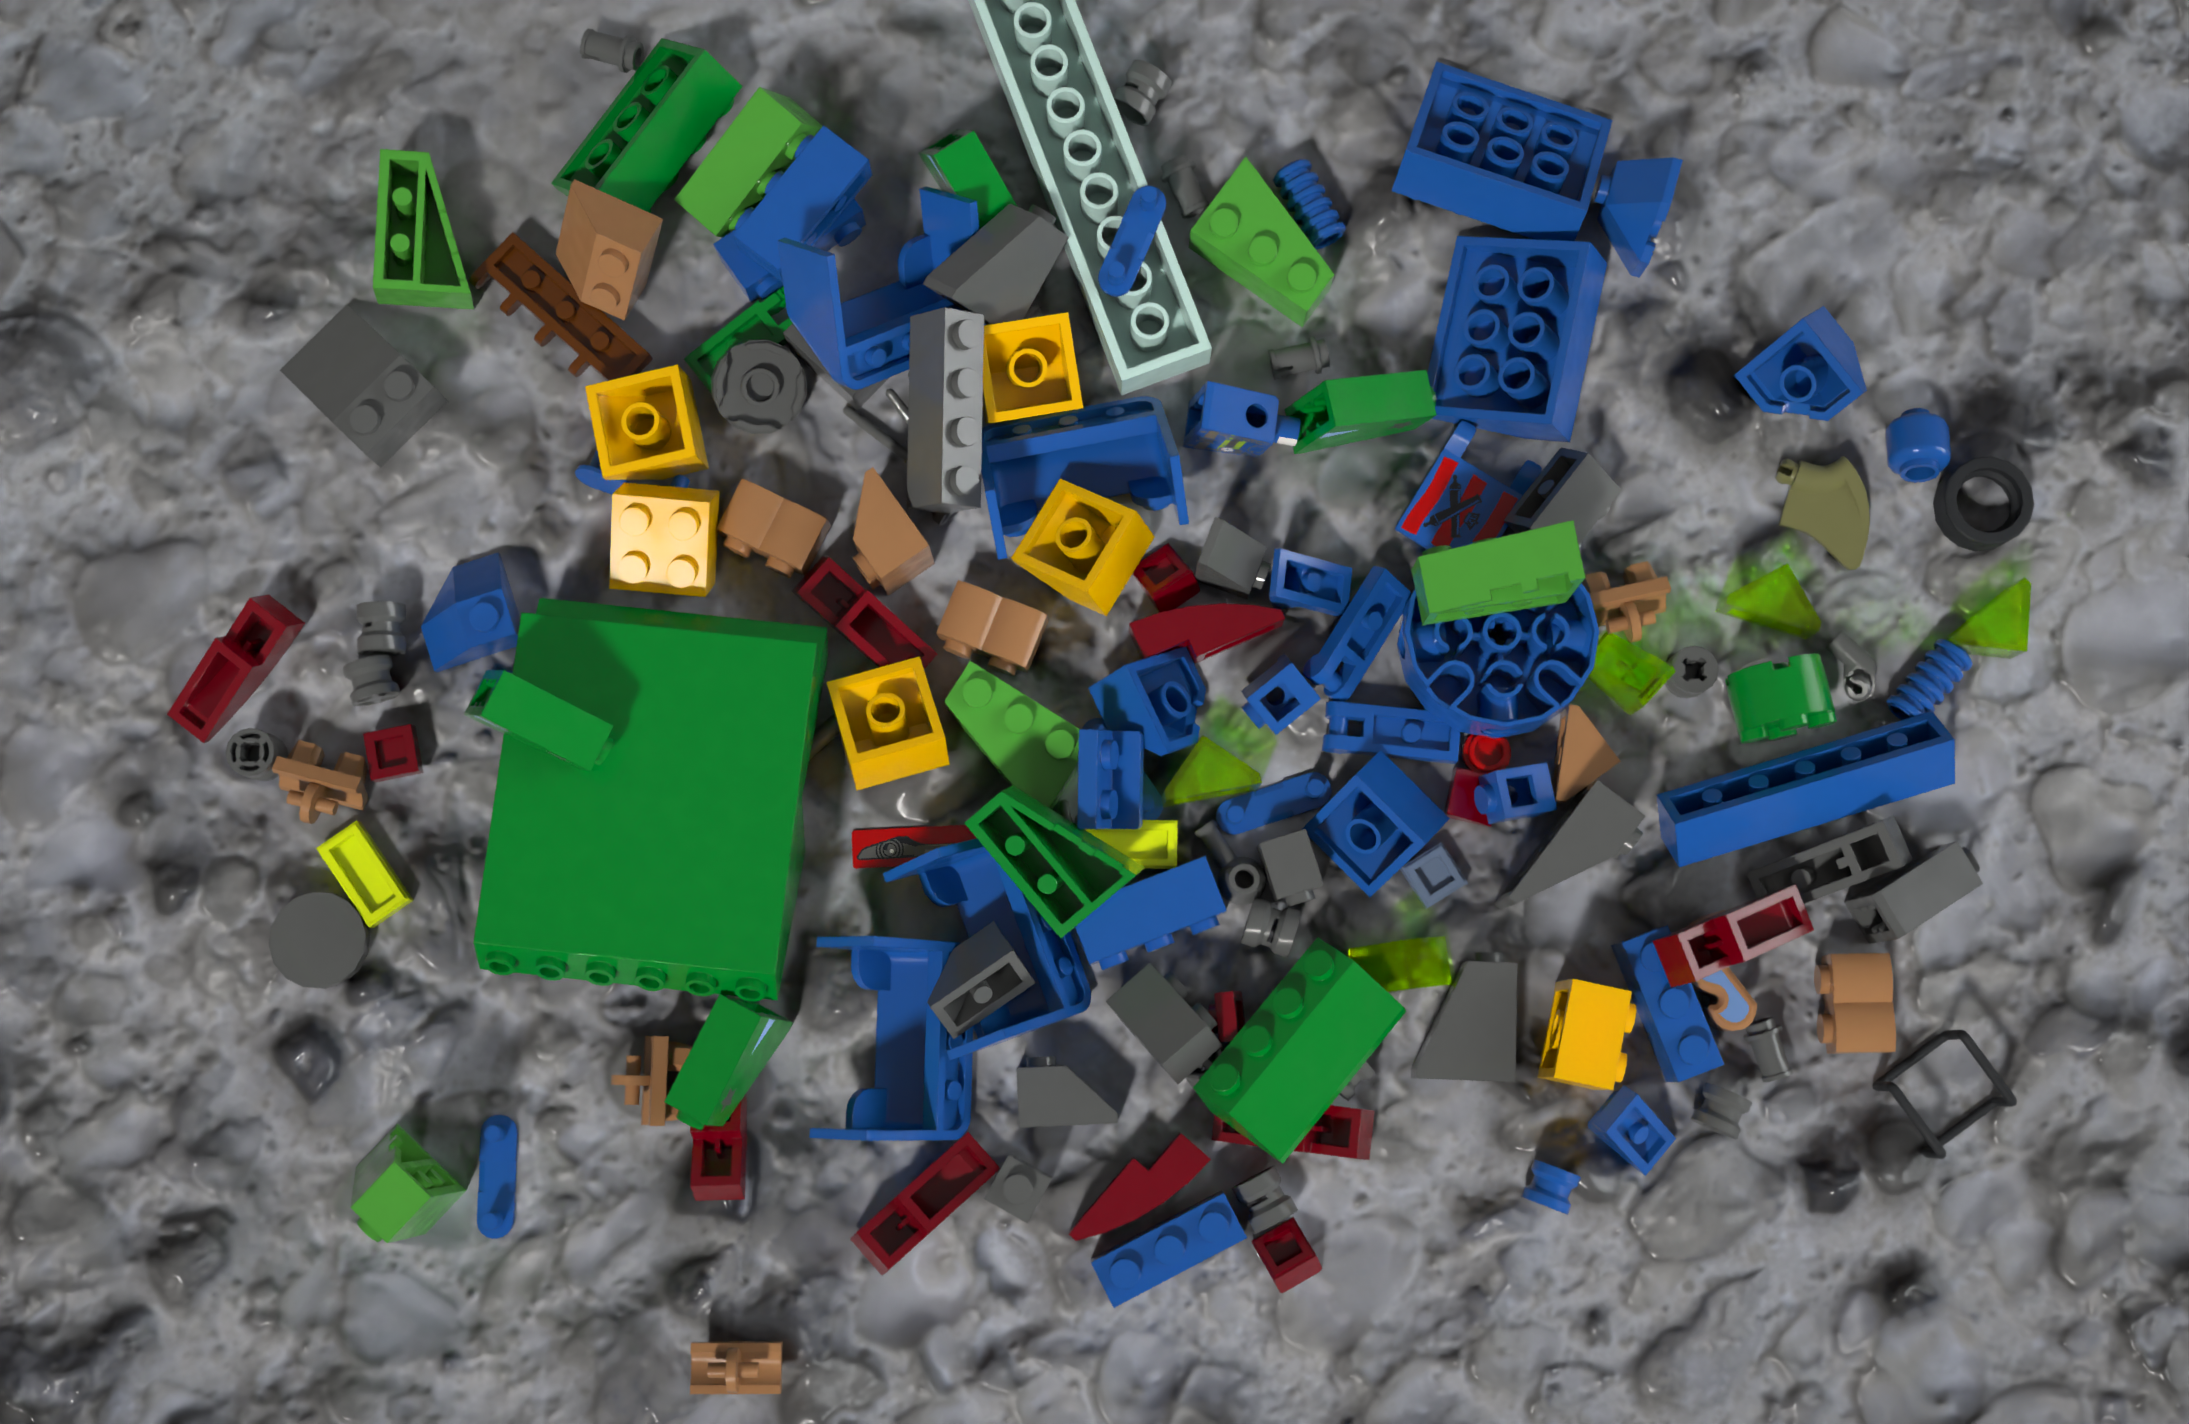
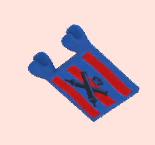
(1461, 501)

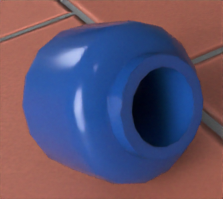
(1917, 445)

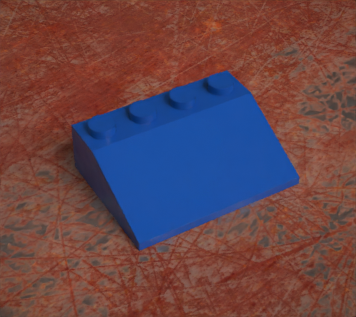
(1502, 155)
(1516, 335)

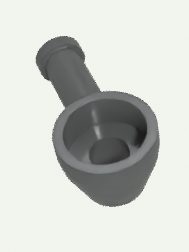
(1230, 865)

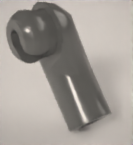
(1858, 667)

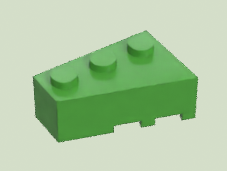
(745, 160)
(414, 239)
(1261, 246)
(1498, 574)
(1016, 734)
(401, 1189)

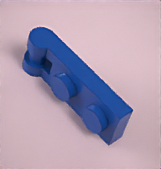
(1358, 635)
(1393, 730)

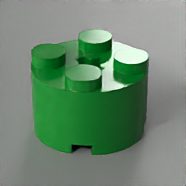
(1779, 698)

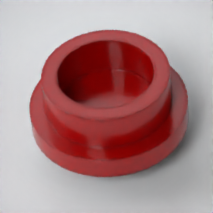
(1486, 754)

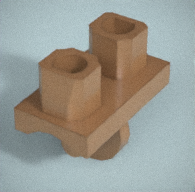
(1630, 605)
(320, 788)
(659, 1057)
(736, 1367)

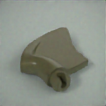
(1827, 506)

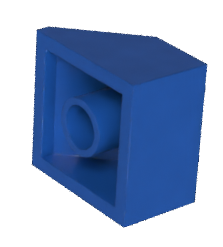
(1375, 823)

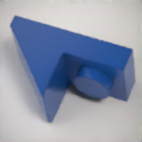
(1309, 583)
(1631, 1129)

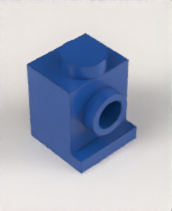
(1295, 698)
(1515, 793)

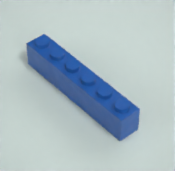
(1806, 788)

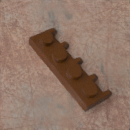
(558, 307)

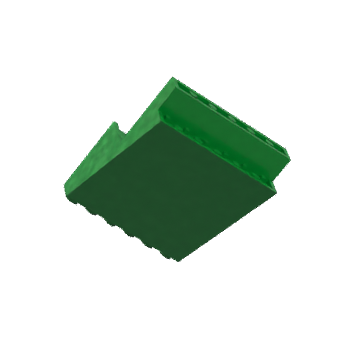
(689, 835)

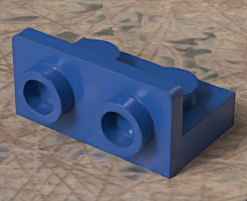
(1110, 779)

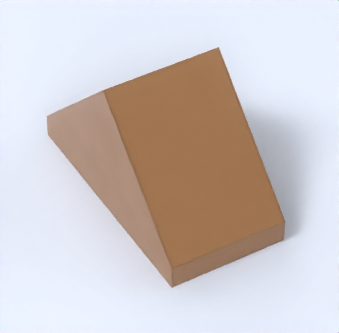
(1579, 754)

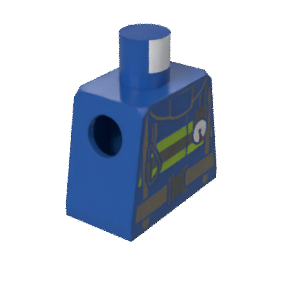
(1237, 421)

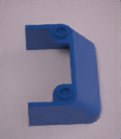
(871, 333)
(1100, 448)
(984, 894)
(916, 1084)

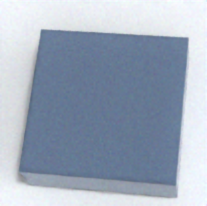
(1433, 875)

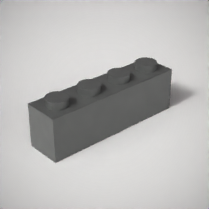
(945, 411)

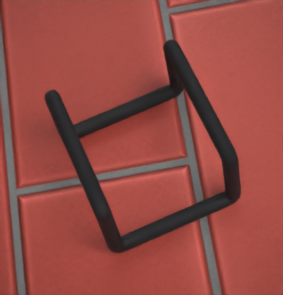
(1935, 1145)

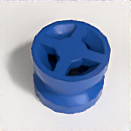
(1551, 1186)

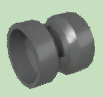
(1141, 92)
(381, 628)
(261, 756)
(1260, 924)
(1270, 1209)

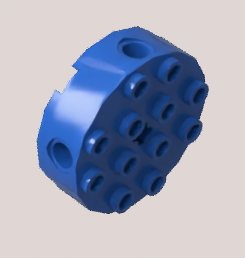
(1500, 687)

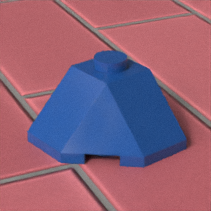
(1635, 205)
(1806, 370)
(471, 614)
(1154, 698)

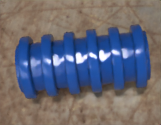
(1309, 204)
(1930, 680)

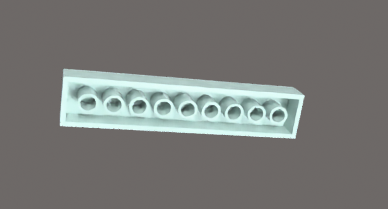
(1088, 182)

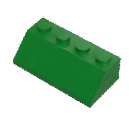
(653, 125)
(1299, 1050)

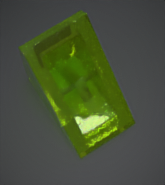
(1774, 603)
(1999, 626)
(1628, 672)
(1210, 774)
(1405, 963)

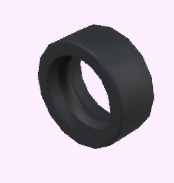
(2013, 484)

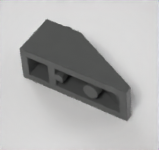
(1836, 862)

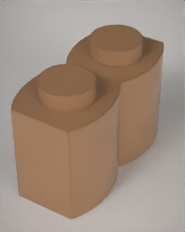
(772, 528)
(992, 628)
(1856, 1003)

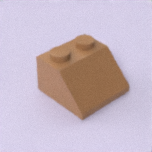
(606, 248)
(887, 539)

